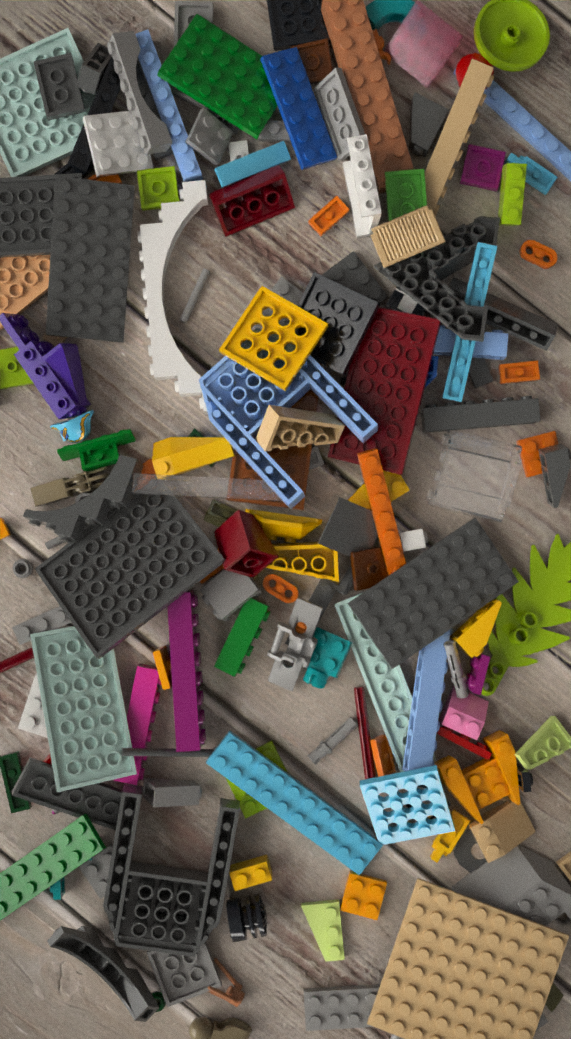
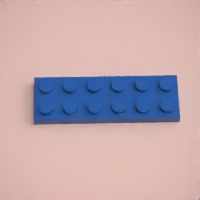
(298, 108)

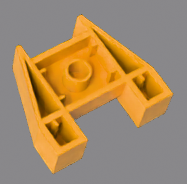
(484, 780)

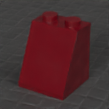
(244, 545)

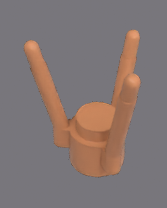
(233, 994)

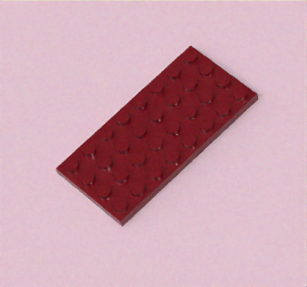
(389, 385)

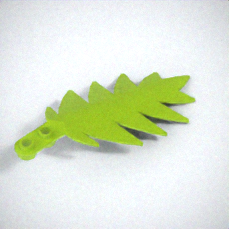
(520, 629)

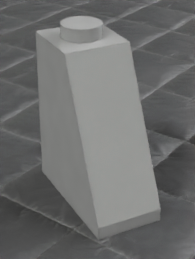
(171, 792)

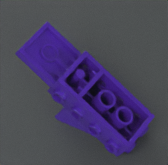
(52, 369)

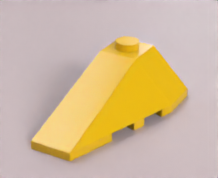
(186, 454)

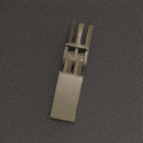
(61, 488)

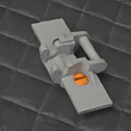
(301, 646)

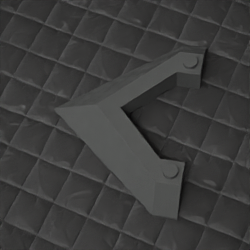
(422, 276)

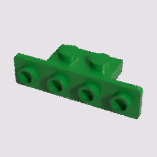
(98, 451)

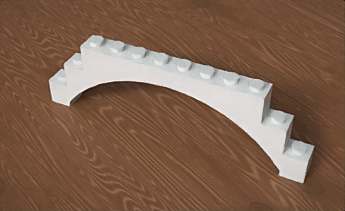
(157, 246)

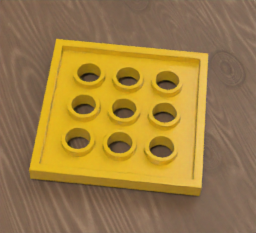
(276, 350)

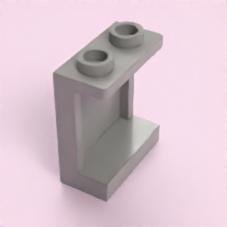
(228, 593)

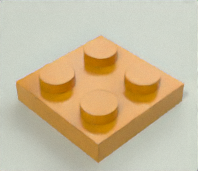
(363, 895)

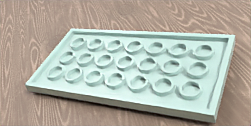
(81, 710)

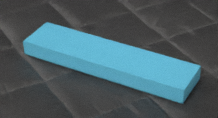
(252, 164)

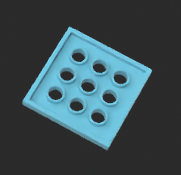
(414, 796)

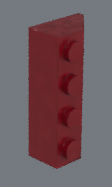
(252, 200)

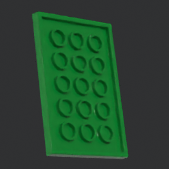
(221, 76)

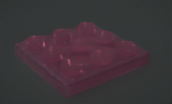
(423, 44)

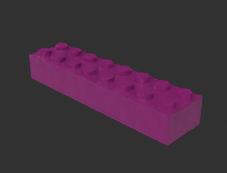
(186, 673)

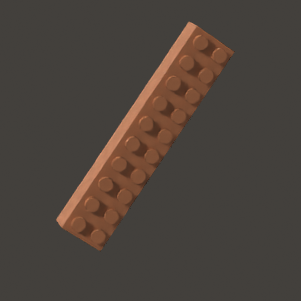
(366, 79)

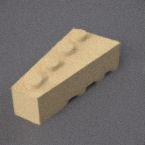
(297, 427)

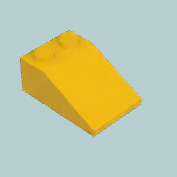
(475, 632)

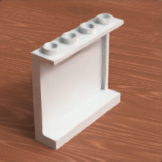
(362, 186)

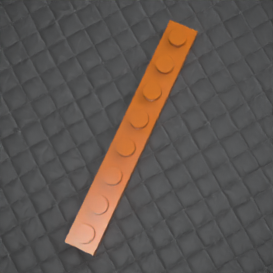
(381, 509)

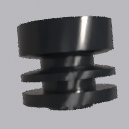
(246, 917)

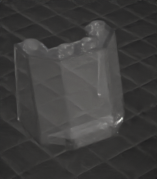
(475, 476)

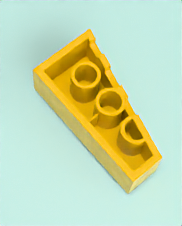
(395, 485)
(307, 559)

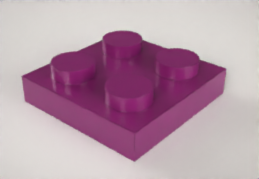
(482, 167)
(477, 674)

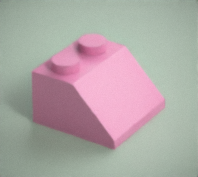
(464, 714)

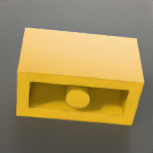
(250, 872)

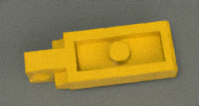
(444, 843)

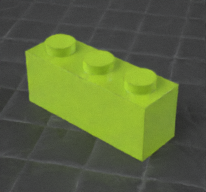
(512, 194)

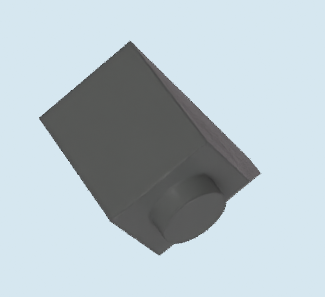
(93, 69)
(555, 469)

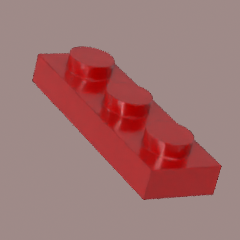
(463, 741)

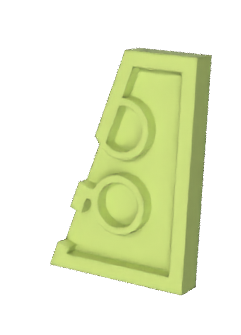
(544, 744)
(326, 926)

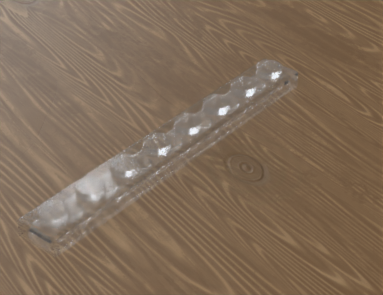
(203, 487)

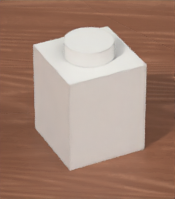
(413, 539)

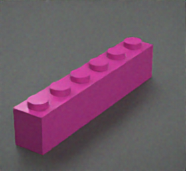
(141, 715)

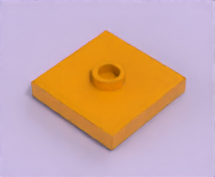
(163, 666)

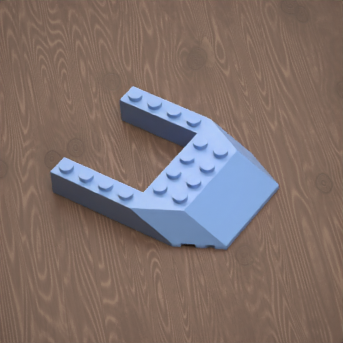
(239, 401)

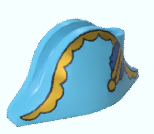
(75, 429)

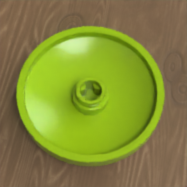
(511, 34)

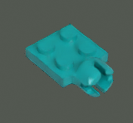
(326, 658)

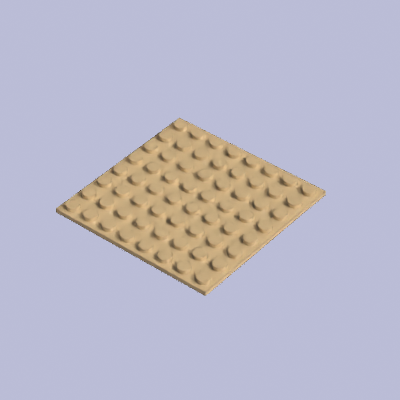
(465, 970)

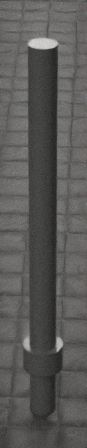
(165, 752)

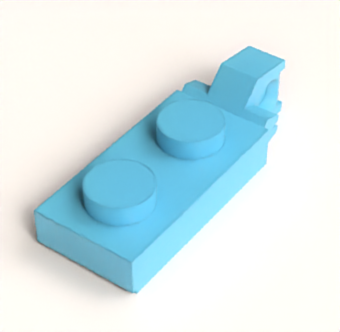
(535, 174)

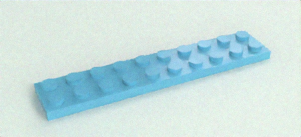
(294, 802)

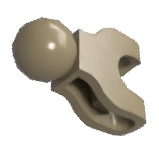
(228, 1029)

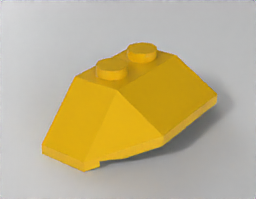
(284, 525)

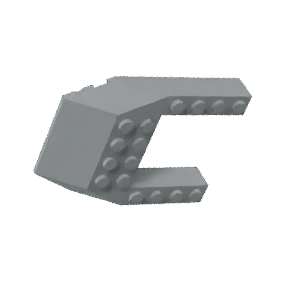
(520, 885)

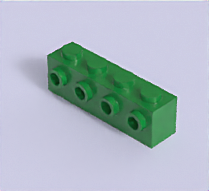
(242, 636)

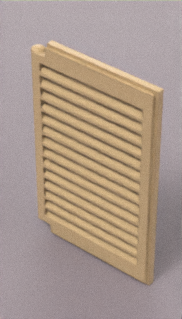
(407, 236)

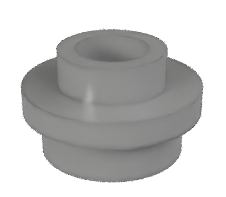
(16, 568)

